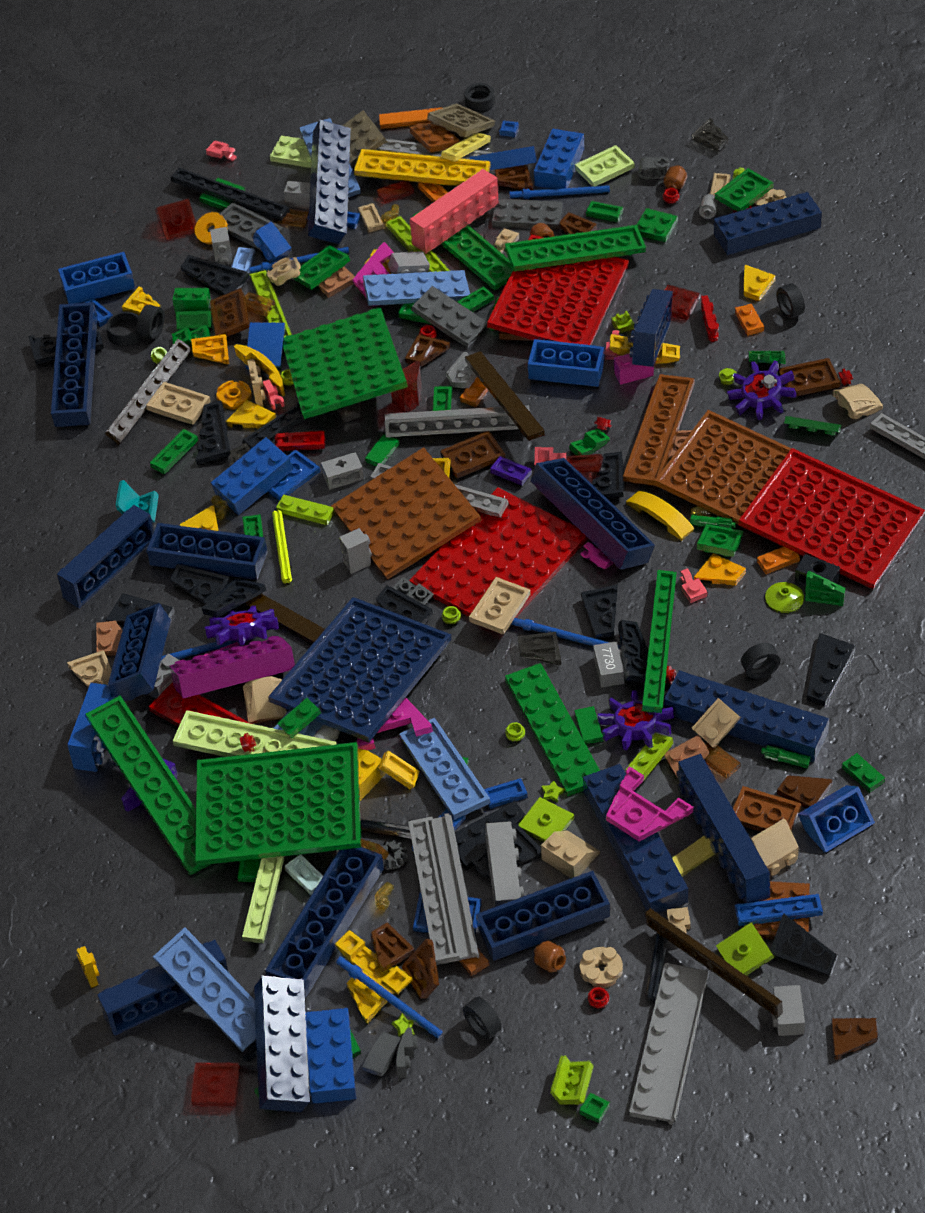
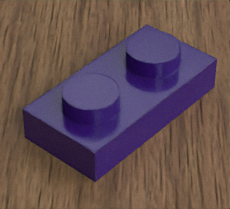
(511, 471)

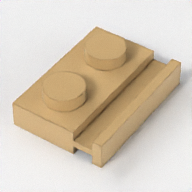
(716, 723)

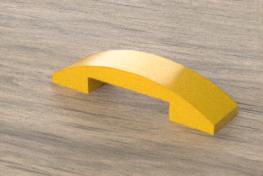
(245, 353)
(667, 354)
(663, 512)
(357, 953)

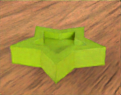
(552, 791)
(402, 1024)

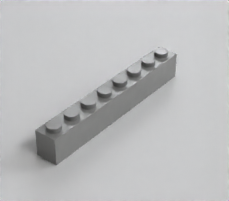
(448, 421)

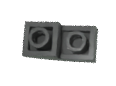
(417, 592)
(405, 1052)
(381, 1054)

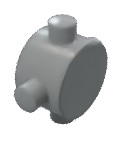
(769, 381)

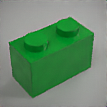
(191, 299)

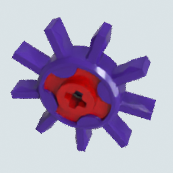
(757, 394)
(241, 626)
(634, 723)

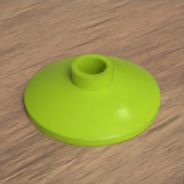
(784, 597)

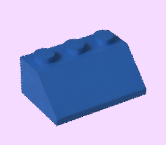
(836, 817)

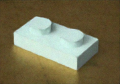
(304, 873)

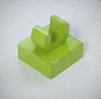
(623, 322)

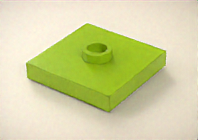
(545, 819)
(745, 950)

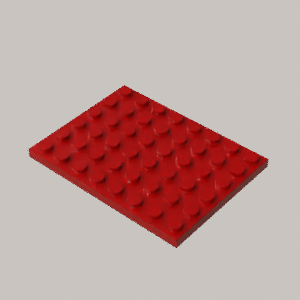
(558, 300)
(832, 517)
(520, 547)

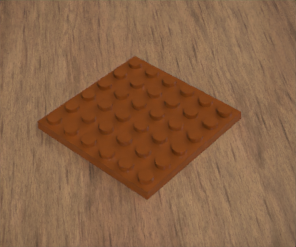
(722, 466)
(407, 512)

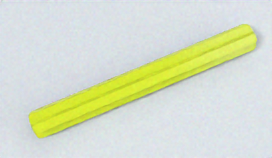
(281, 546)

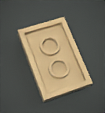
(178, 403)
(499, 605)

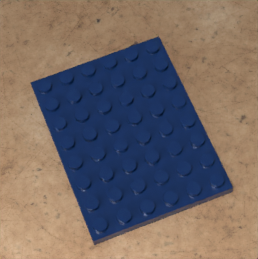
(361, 668)

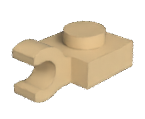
(504, 237)
(679, 918)

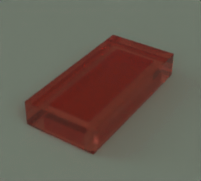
(395, 191)
(586, 463)

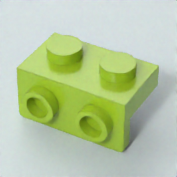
(571, 1081)

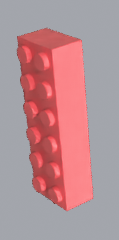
(454, 211)

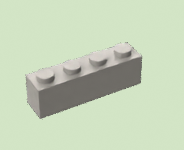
(502, 862)

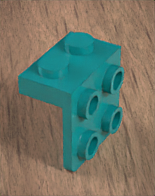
(128, 497)

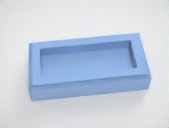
(243, 258)

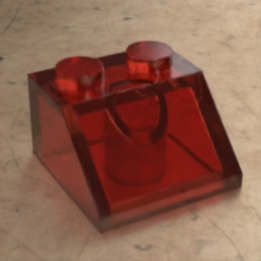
(176, 219)
(409, 398)

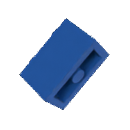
(271, 243)

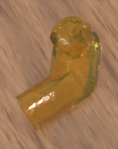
(389, 215)
(220, 505)
(699, 511)
(381, 898)

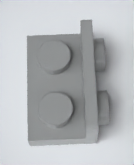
(460, 373)

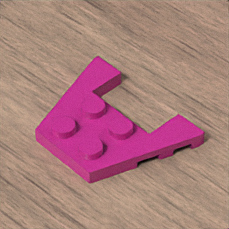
(373, 266)
(404, 714)
(638, 815)

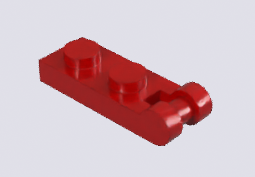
(709, 319)
(300, 441)

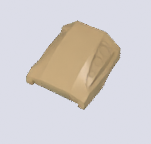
(858, 400)
(257, 700)

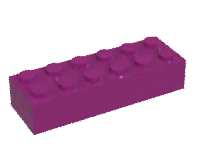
(231, 666)

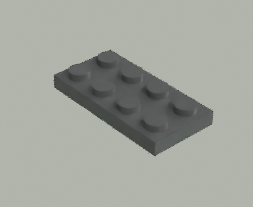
(527, 213)
(244, 223)
(449, 316)

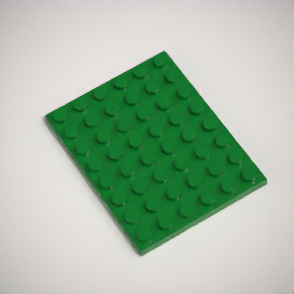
(343, 363)
(278, 804)

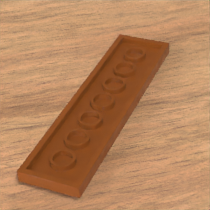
(659, 429)

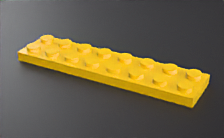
(416, 167)

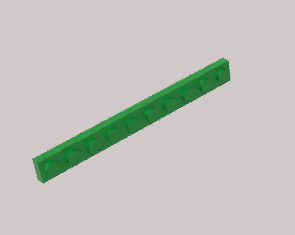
(659, 642)

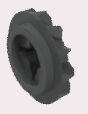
(400, 855)

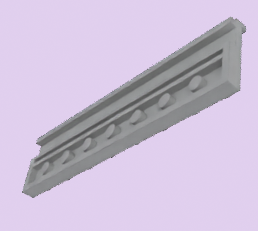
(443, 889)
(669, 1043)

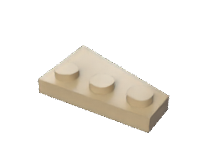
(254, 371)
(92, 668)

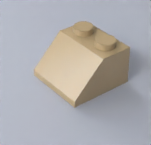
(777, 846)
(568, 853)

